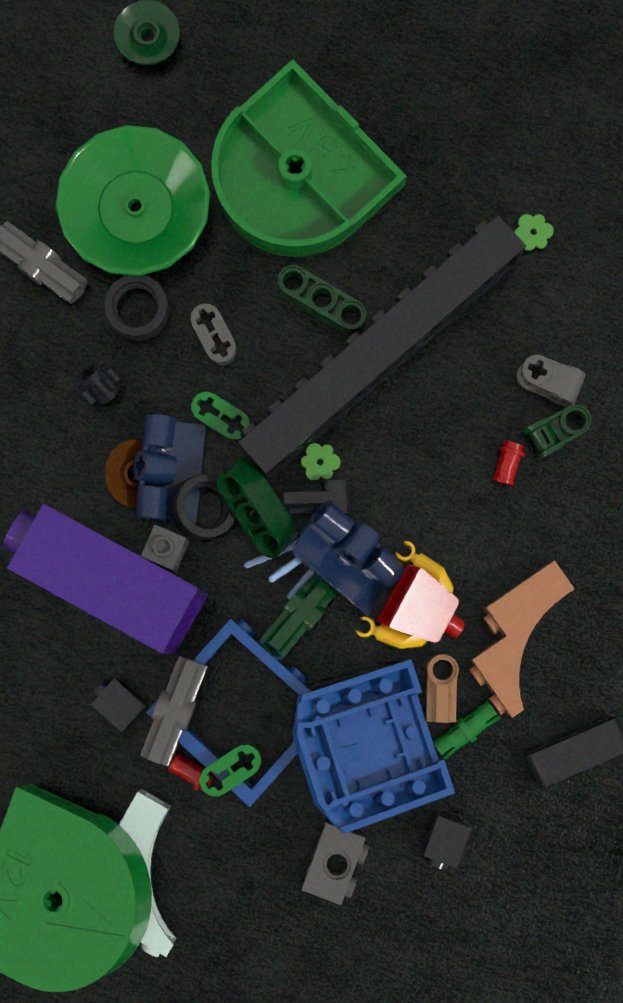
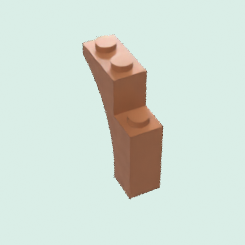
(515, 618)

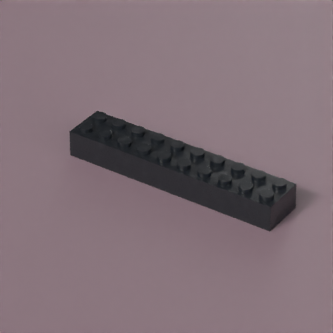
(382, 347)

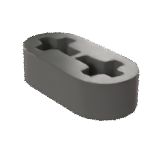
(220, 331)

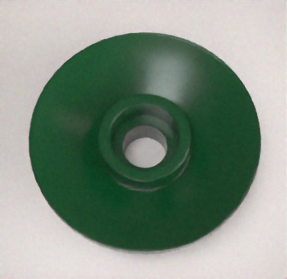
(145, 18)

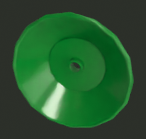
(126, 169)

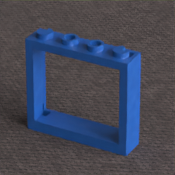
(291, 676)

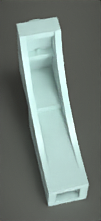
(142, 824)

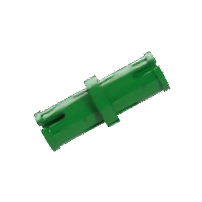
(466, 730)

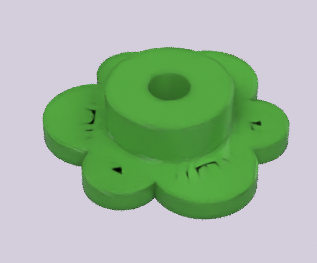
(536, 224)
(316, 452)

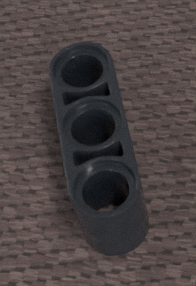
(576, 752)

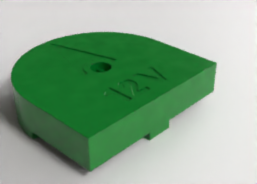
(300, 127)
(68, 893)

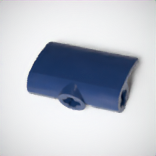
(168, 456)
(347, 556)

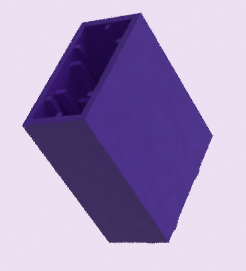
(103, 578)

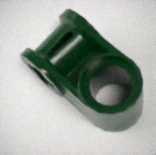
(552, 432)

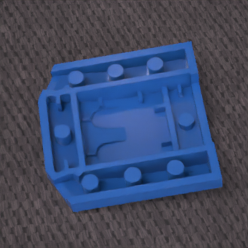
(368, 748)

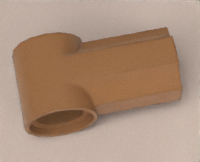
(441, 693)

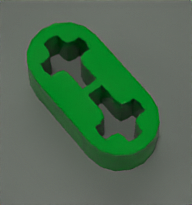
(225, 410)
(235, 777)

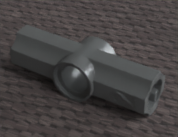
(41, 263)
(173, 711)

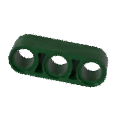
(314, 286)
(257, 508)

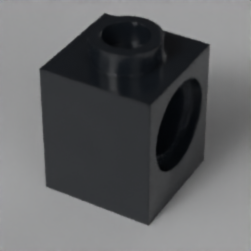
(118, 703)
(445, 842)

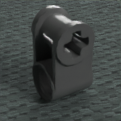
(555, 381)

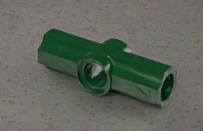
(298, 616)

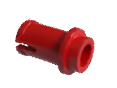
(508, 462)
(188, 770)

